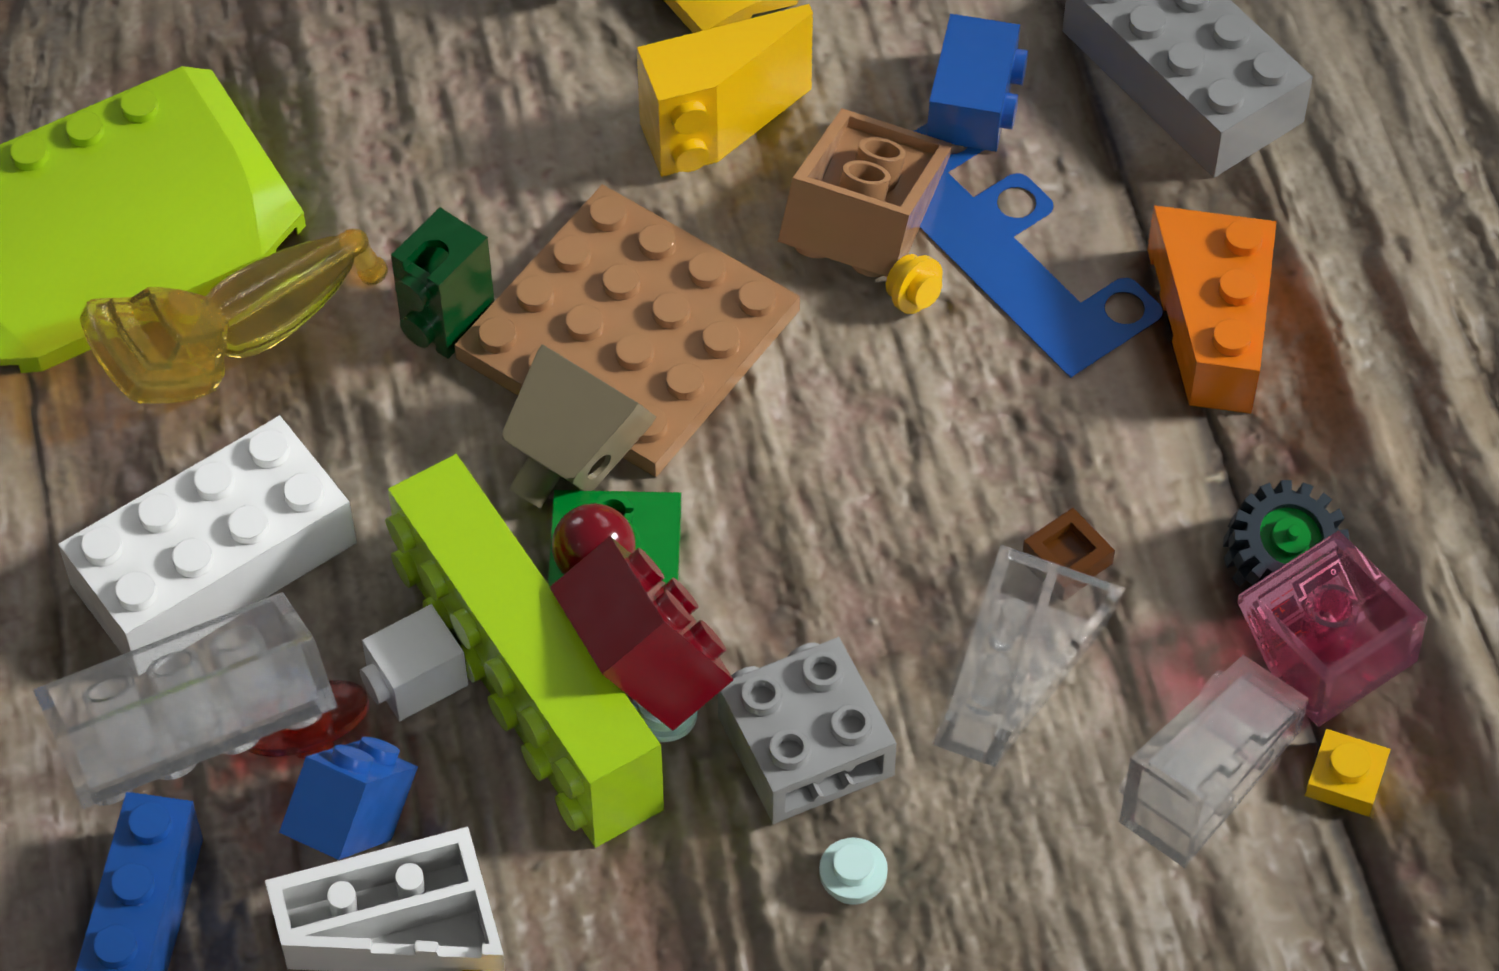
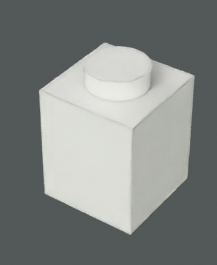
(413, 663)

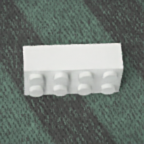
(210, 539)

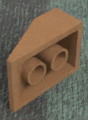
(863, 193)

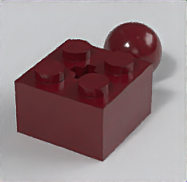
(632, 619)

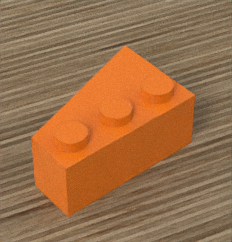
(1216, 299)

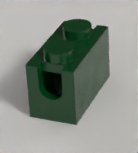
(442, 281)

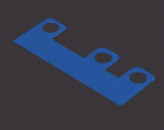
(985, 248)

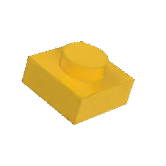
(1347, 772)

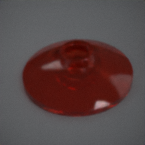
(319, 736)

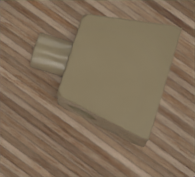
(569, 427)

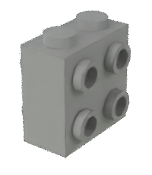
(806, 729)

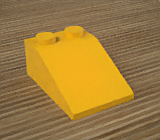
(721, 86)

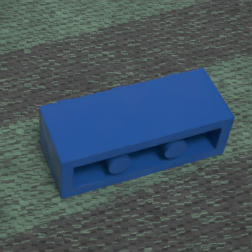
(143, 886)

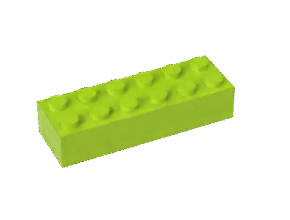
(525, 652)

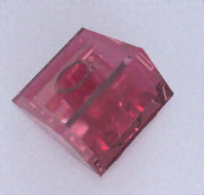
(1333, 626)

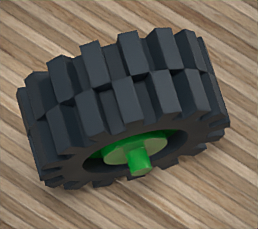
(1276, 529)

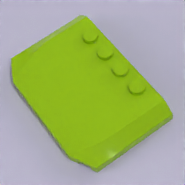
(129, 199)

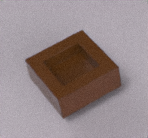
(1072, 544)

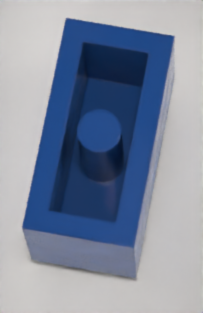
(974, 82)
(349, 797)

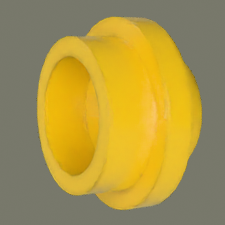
(914, 283)

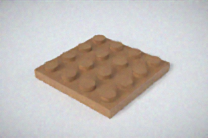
(639, 312)

